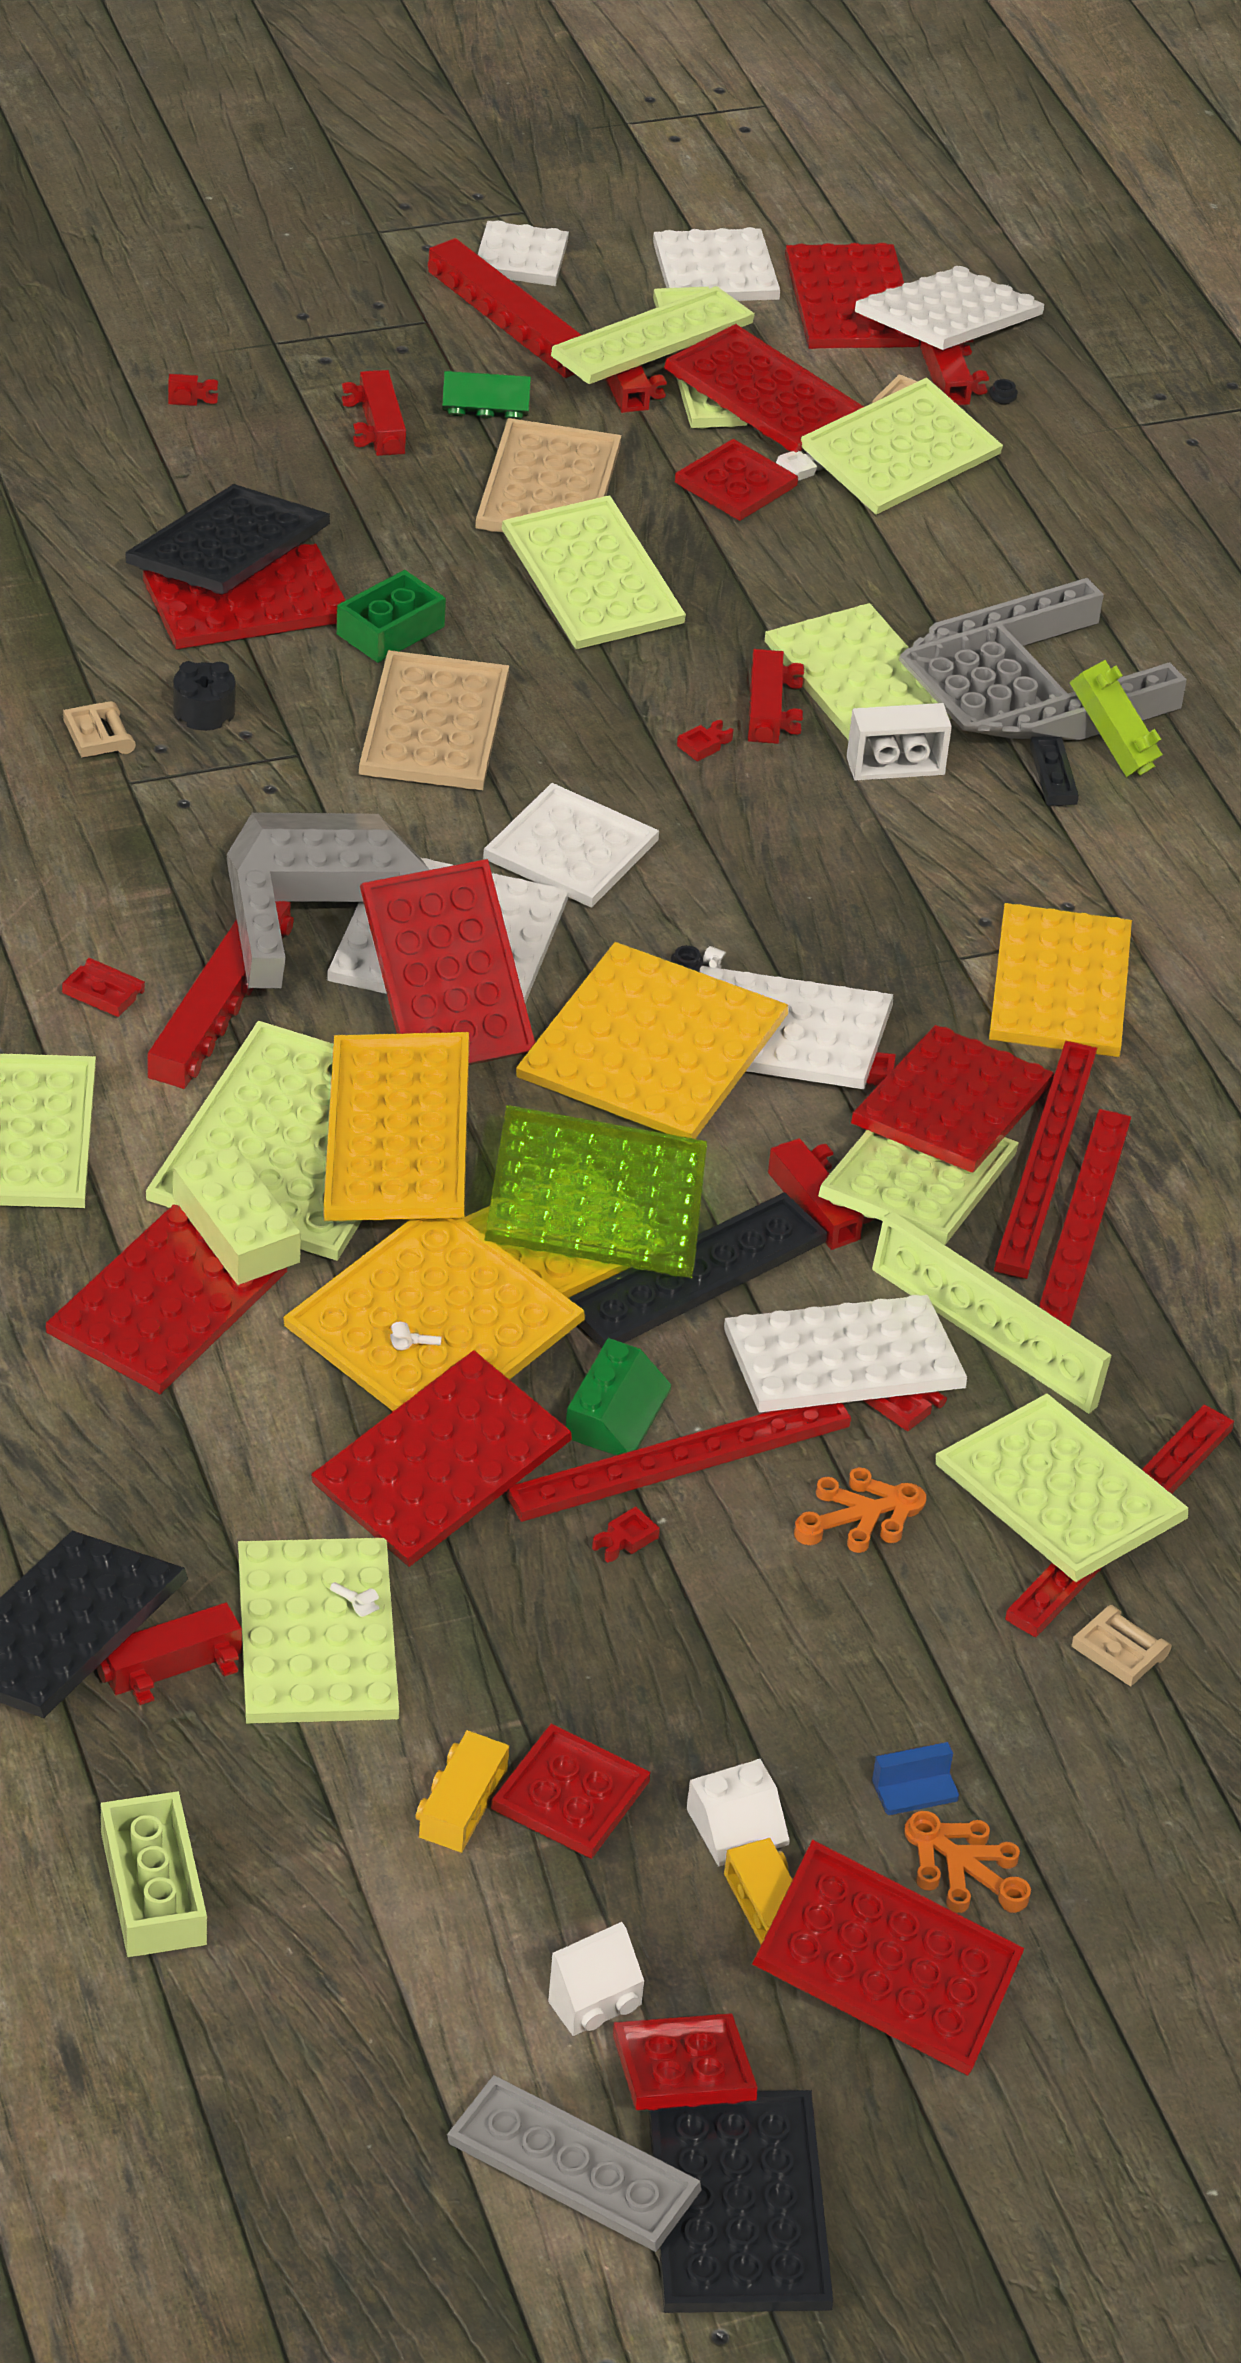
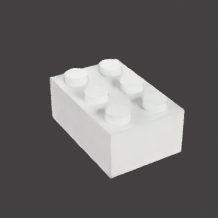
(898, 741)

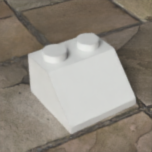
(736, 1809)
(595, 1980)

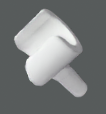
(713, 957)
(403, 1339)
(362, 1603)

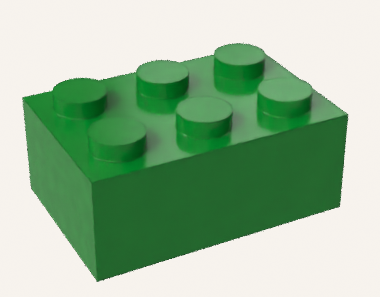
(391, 615)

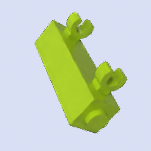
(1117, 719)

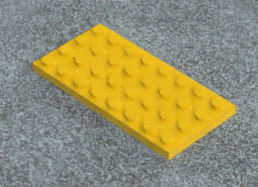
(397, 1127)

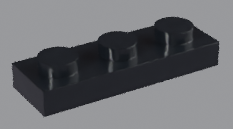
(1054, 771)

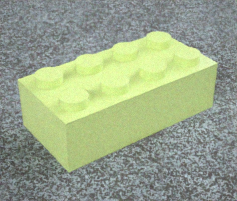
(236, 1215)
(153, 1874)

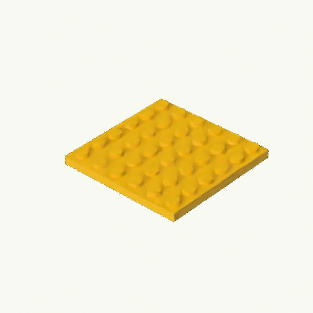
(652, 1041)
(441, 1284)

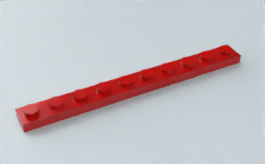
(1045, 1160)
(1085, 1215)
(673, 1458)
(1169, 1468)

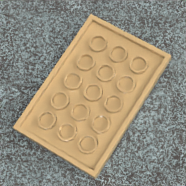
(545, 469)
(434, 720)

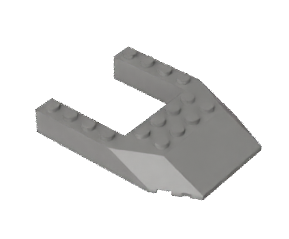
(1001, 689)
(304, 861)

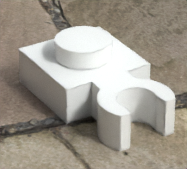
(800, 464)

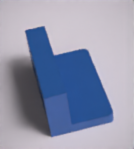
(915, 1778)

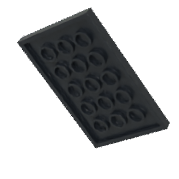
(227, 538)
(74, 1615)
(759, 2220)

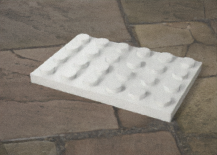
(949, 307)
(827, 1030)
(844, 1353)

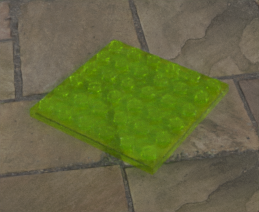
(597, 1191)

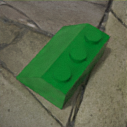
(486, 394)
(617, 1400)

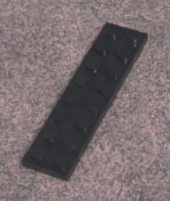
(723, 1260)

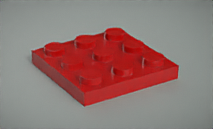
(736, 479)
(571, 1791)
(684, 2061)

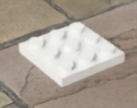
(524, 251)

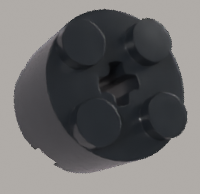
(204, 694)

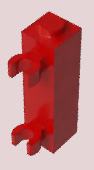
(951, 372)
(633, 389)
(381, 411)
(766, 696)
(800, 1177)
(172, 1650)

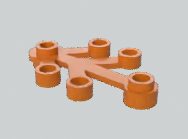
(904, 1499)
(965, 1858)

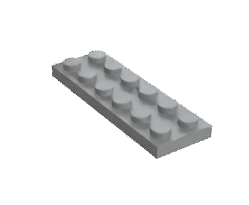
(574, 2163)

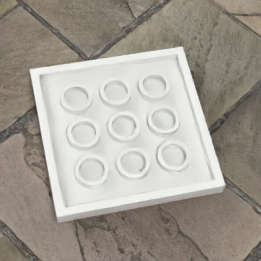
(722, 258)
(571, 844)

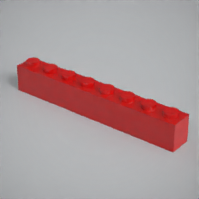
(500, 300)
(206, 1010)

